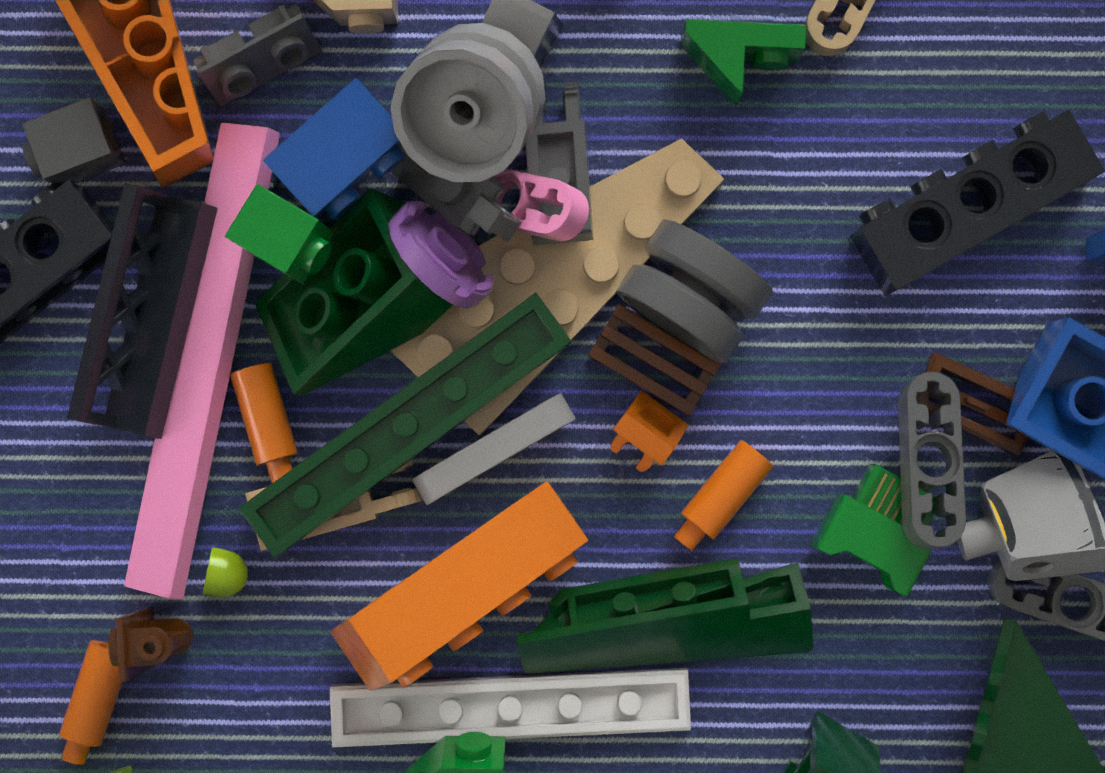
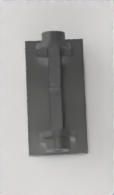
(236, 68)

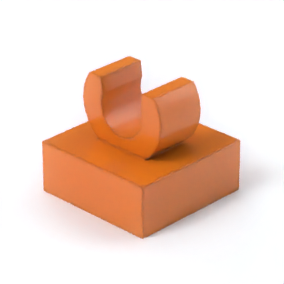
(650, 429)

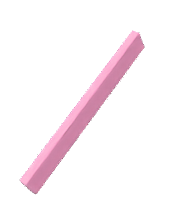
(185, 452)

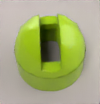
(225, 573)

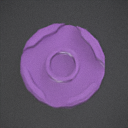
(440, 255)

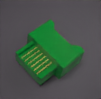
(873, 531)

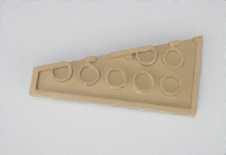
(572, 276)

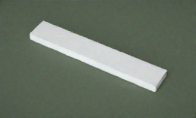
(511, 707)

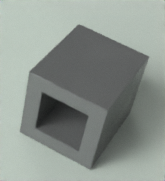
(72, 143)

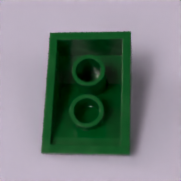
(353, 306)

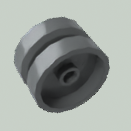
(694, 290)

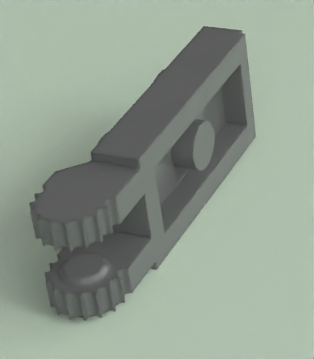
(561, 153)

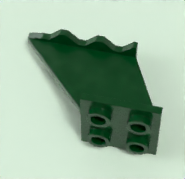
(1023, 718)

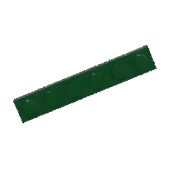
(405, 425)

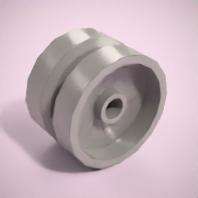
(468, 102)

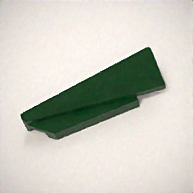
(672, 619)

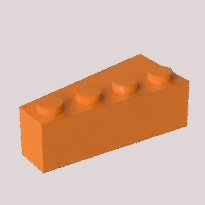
(147, 78)
(460, 587)

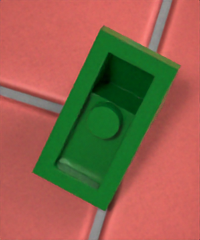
(725, 45)

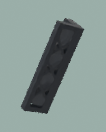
(153, 314)

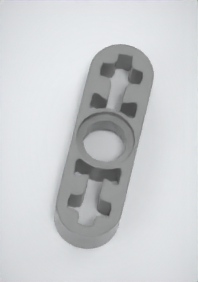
(493, 449)

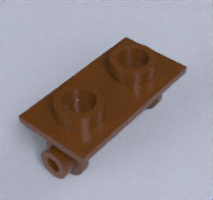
(145, 642)

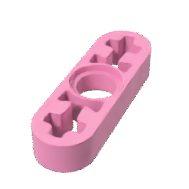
(553, 192)

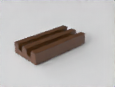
(941, 363)
(696, 386)

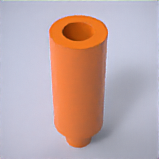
(265, 418)
(723, 494)
(90, 704)

